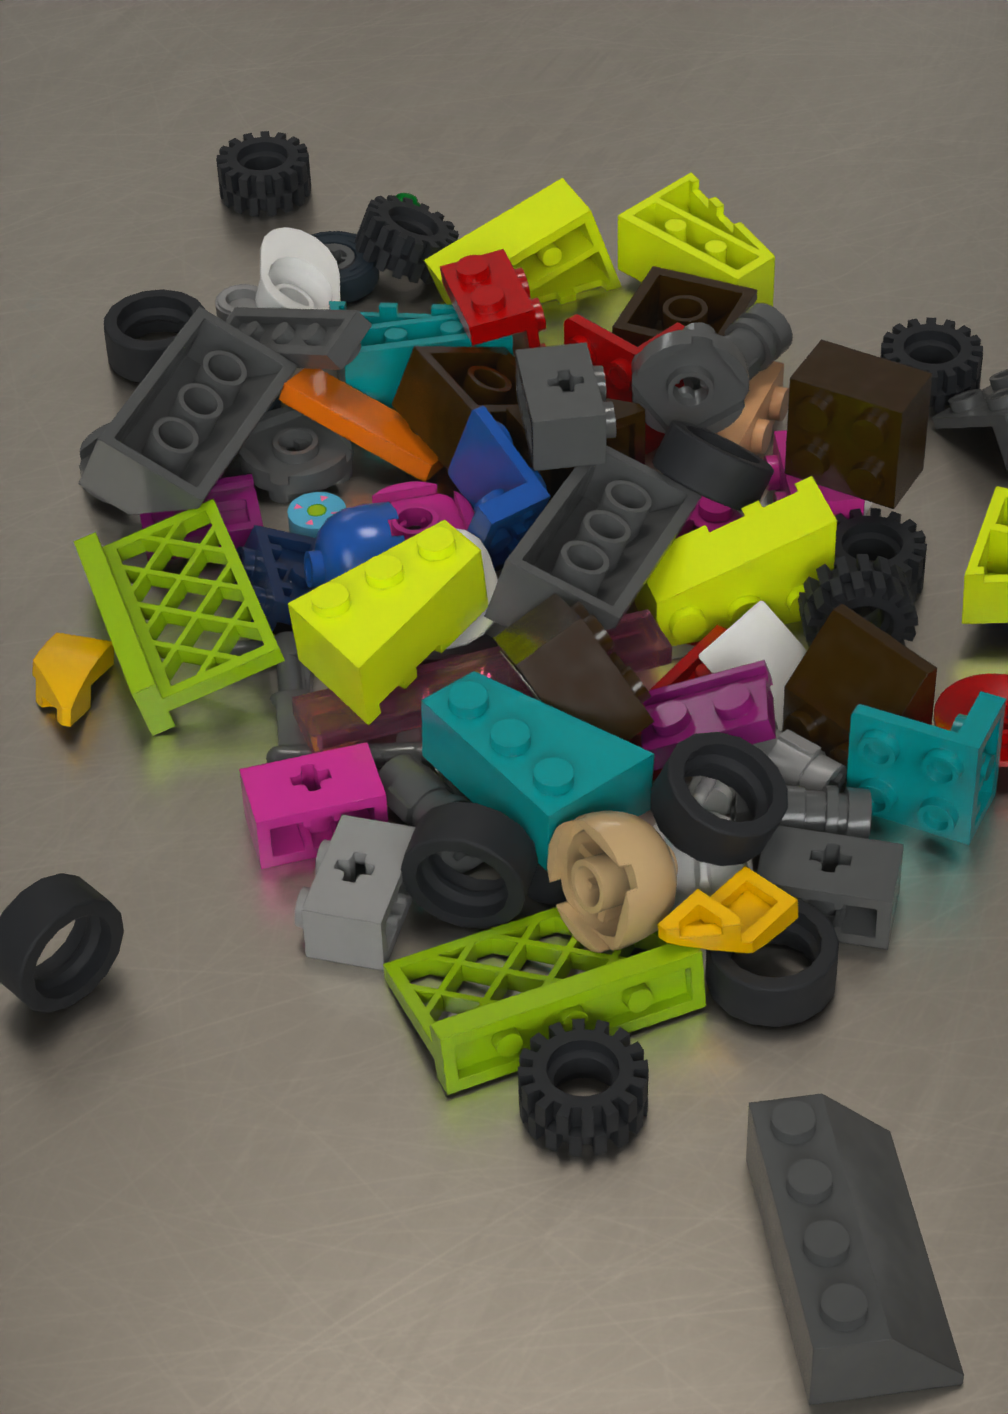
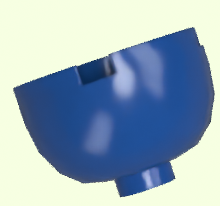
(350, 540)

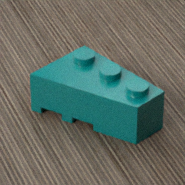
(391, 341)
(530, 758)

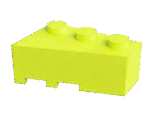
(546, 236)
(693, 236)
(725, 572)
(389, 615)

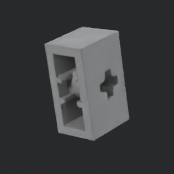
(357, 894)

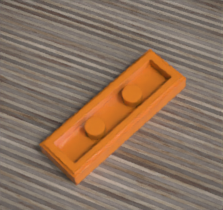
(360, 421)

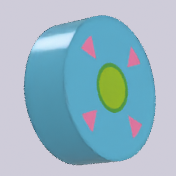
(310, 512)

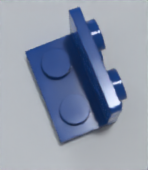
(497, 485)

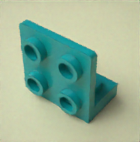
(928, 773)

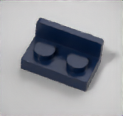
(276, 570)

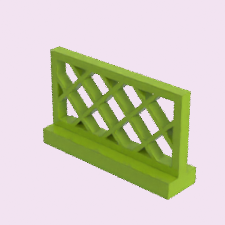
(137, 640)
(492, 1031)

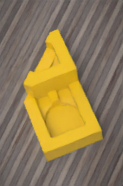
(67, 670)
(734, 919)

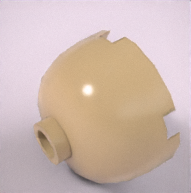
(614, 878)

